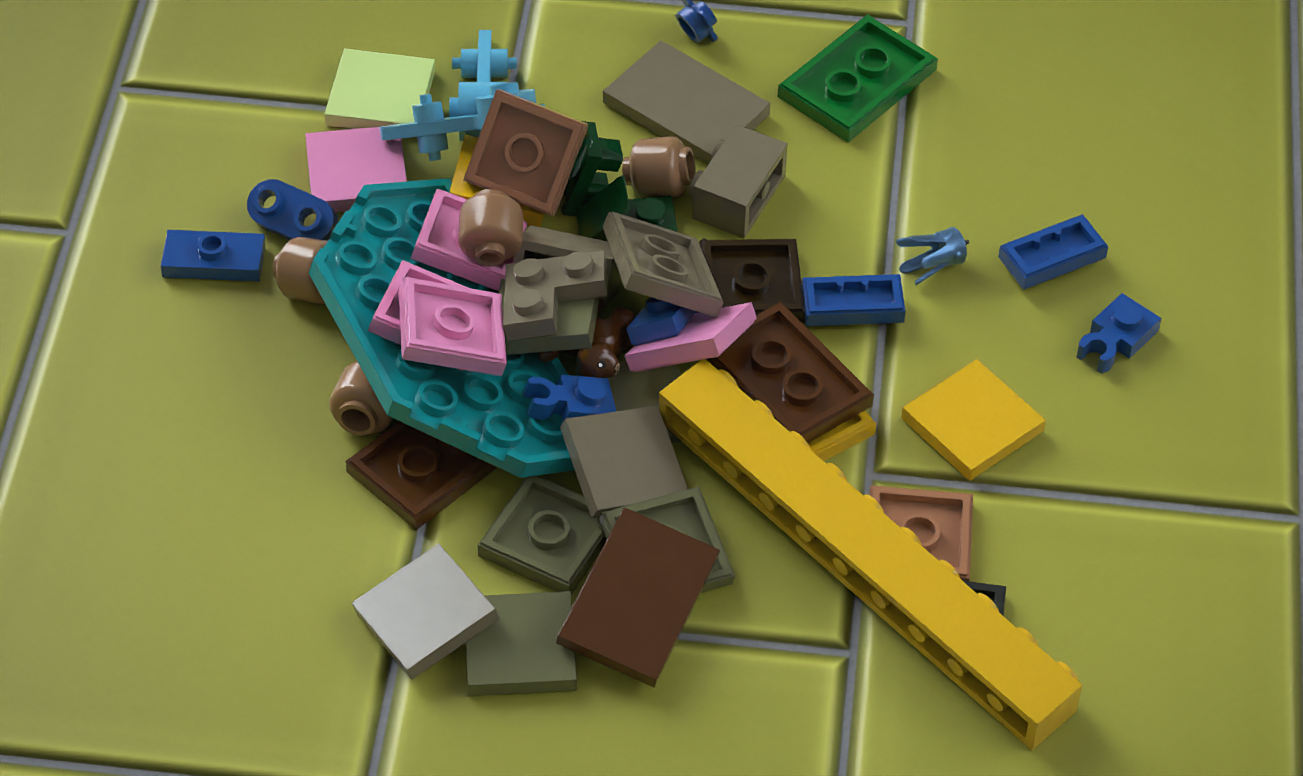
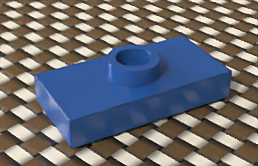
(1053, 251)
(213, 255)
(853, 300)
(658, 321)

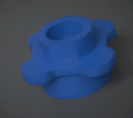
(697, 21)

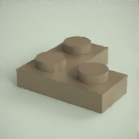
(538, 286)

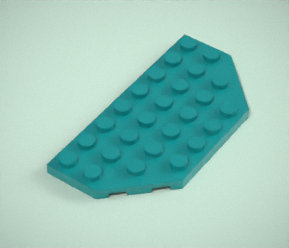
(459, 407)

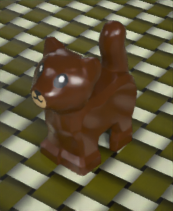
(608, 341)

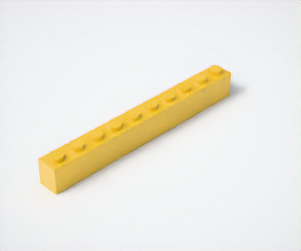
(871, 554)

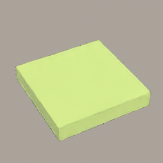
(377, 89)

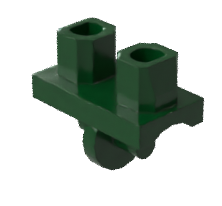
(584, 181)

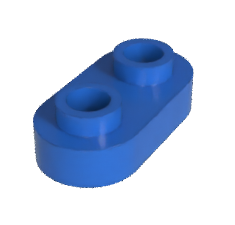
(290, 210)

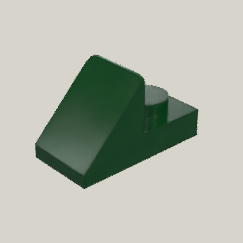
(615, 198)

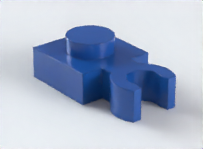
(1119, 328)
(569, 397)

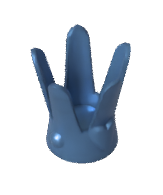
(946, 249)

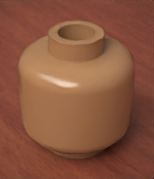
(659, 167)
(490, 227)
(292, 269)
(356, 404)

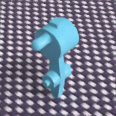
(480, 64)
(431, 126)

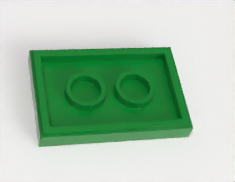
(857, 78)

